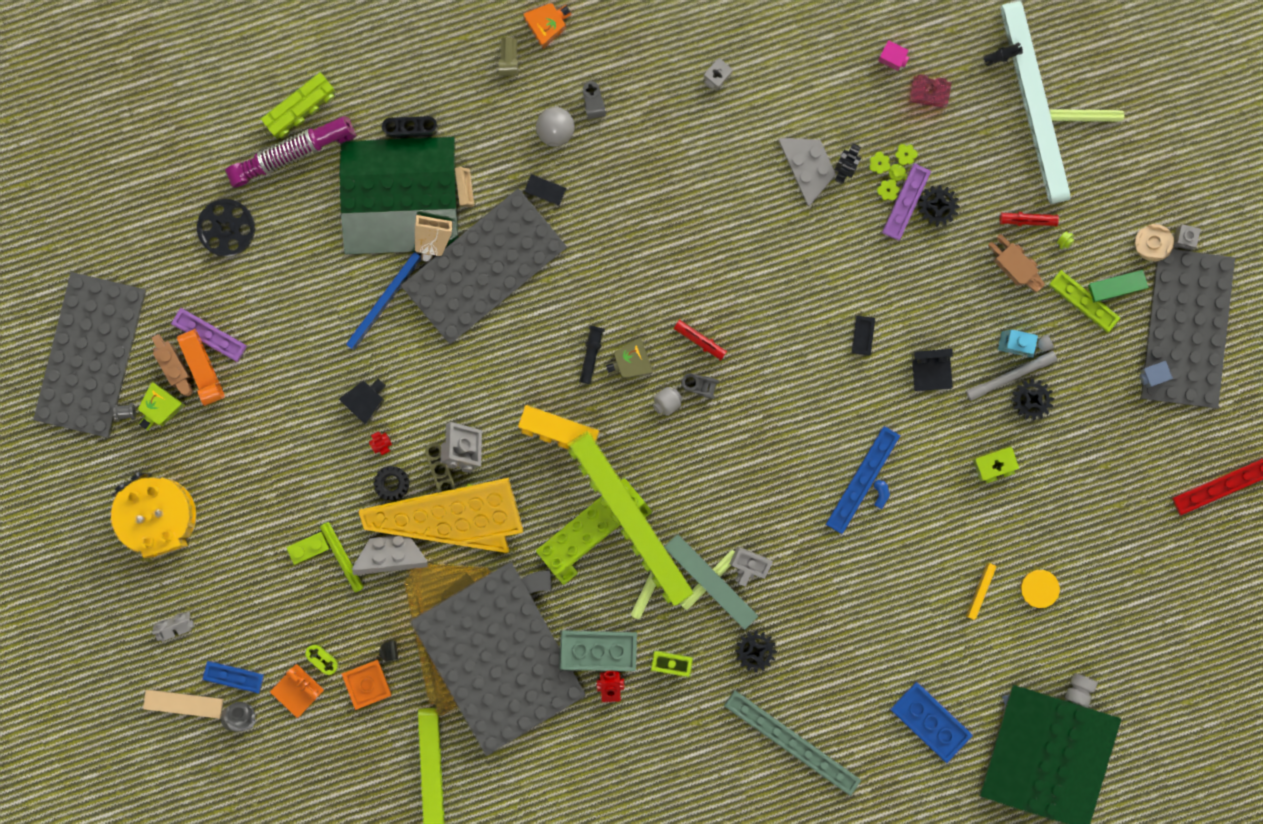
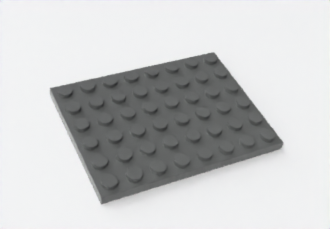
(497, 658)

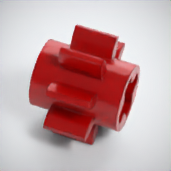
(380, 443)

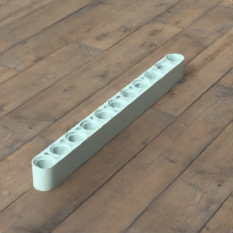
(1036, 104)

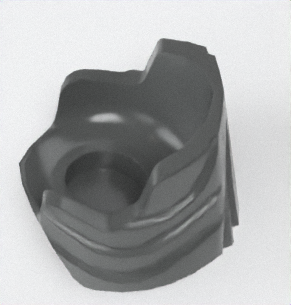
(238, 717)

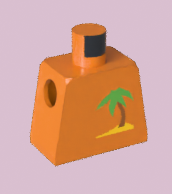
(547, 22)

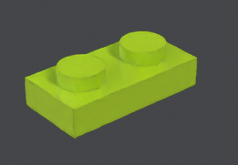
(308, 548)

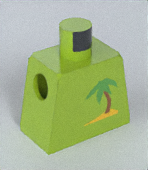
(158, 406)

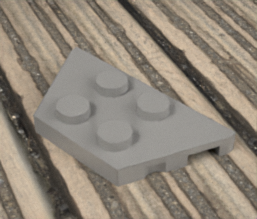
(809, 165)
(389, 554)

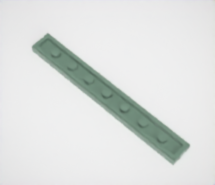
(792, 743)

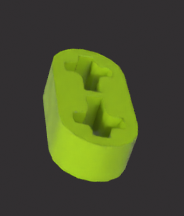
(318, 662)

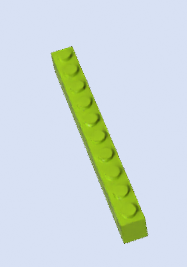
(630, 518)

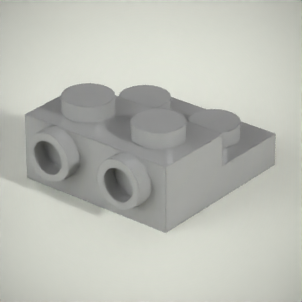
(462, 447)

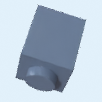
(1155, 374)

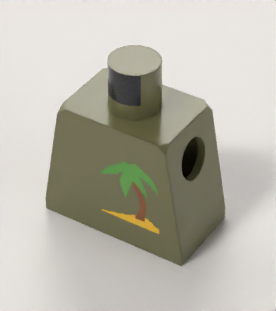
(630, 361)

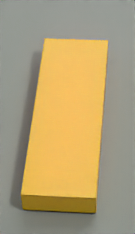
(981, 591)

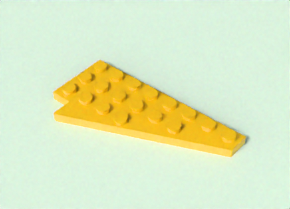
(463, 516)

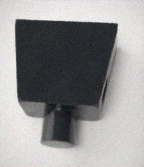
(364, 400)

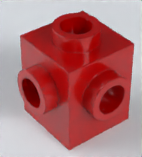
(610, 686)

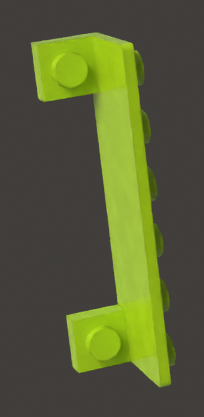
(582, 535)

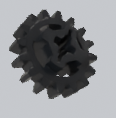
(847, 163)
(937, 214)
(1026, 394)
(759, 660)

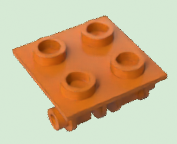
(297, 690)

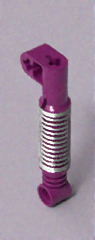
(311, 141)

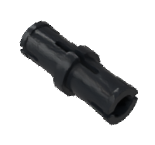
(1003, 54)

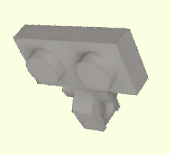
(749, 564)

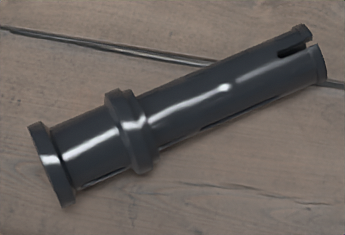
(592, 345)

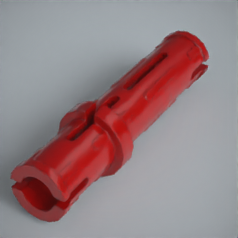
(1029, 219)
(700, 340)

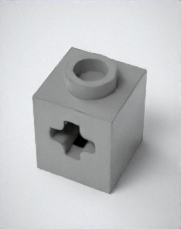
(718, 67)
(1186, 237)

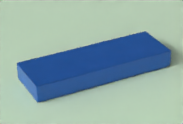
(233, 677)

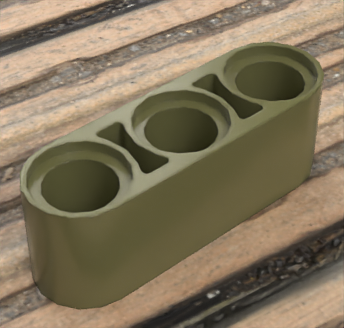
(433, 463)

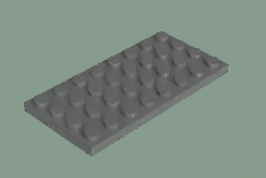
(484, 266)
(1189, 327)
(89, 354)

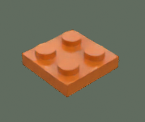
(366, 684)

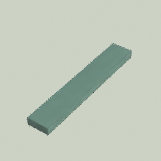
(710, 581)

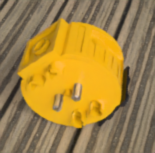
(153, 515)

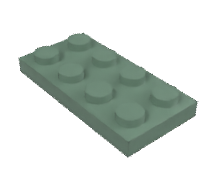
(598, 650)

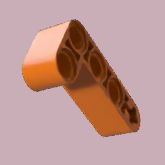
(201, 367)

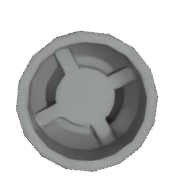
(1081, 688)

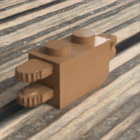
(1016, 264)
(172, 365)

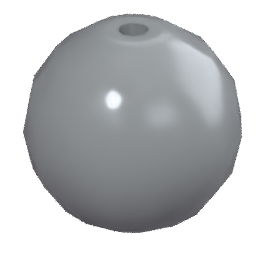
(555, 126)

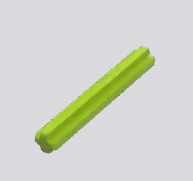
(341, 556)

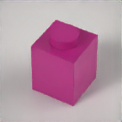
(894, 56)

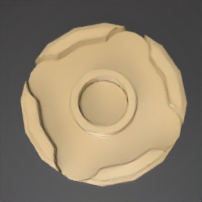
(1154, 242)

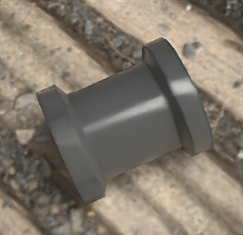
(124, 412)

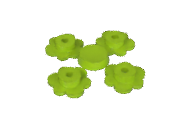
(896, 171)

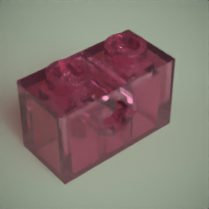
(920, 94)

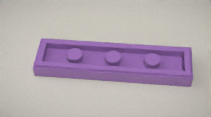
(906, 201)
(210, 335)

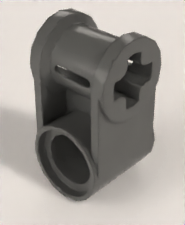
(593, 103)
(701, 385)

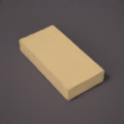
(464, 187)

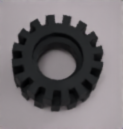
(380, 479)

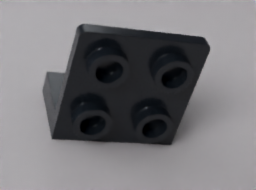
(932, 369)

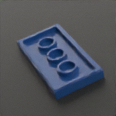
(931, 722)

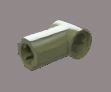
(508, 60)

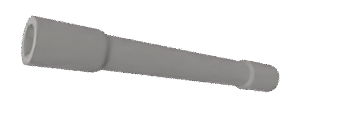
(983, 389)

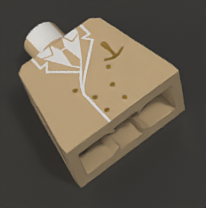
(431, 236)

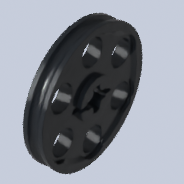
(225, 237)

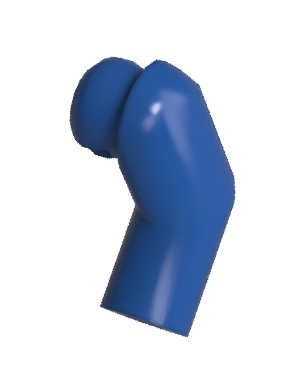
(883, 491)

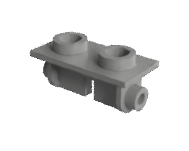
(164, 629)

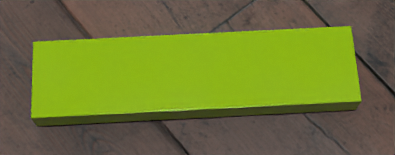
(1082, 300)

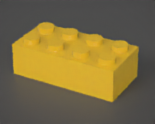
(552, 427)

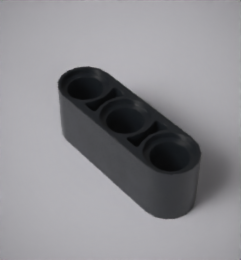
(401, 123)

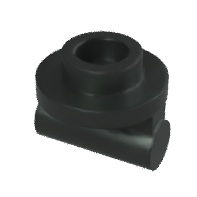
(388, 651)

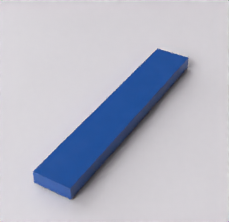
(384, 300)
(862, 480)

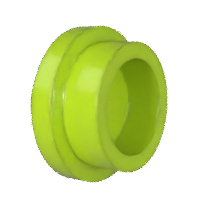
(1065, 240)

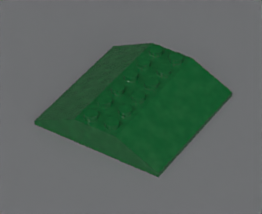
(391, 184)
(1050, 757)

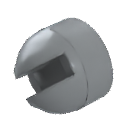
(1045, 343)

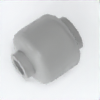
(667, 401)

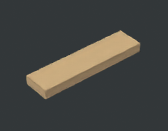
(183, 703)

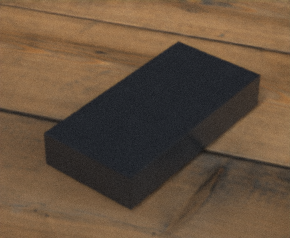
(545, 190)
(863, 335)

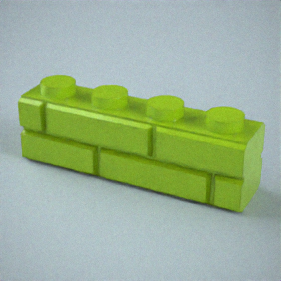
(299, 105)

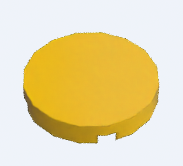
(1040, 588)

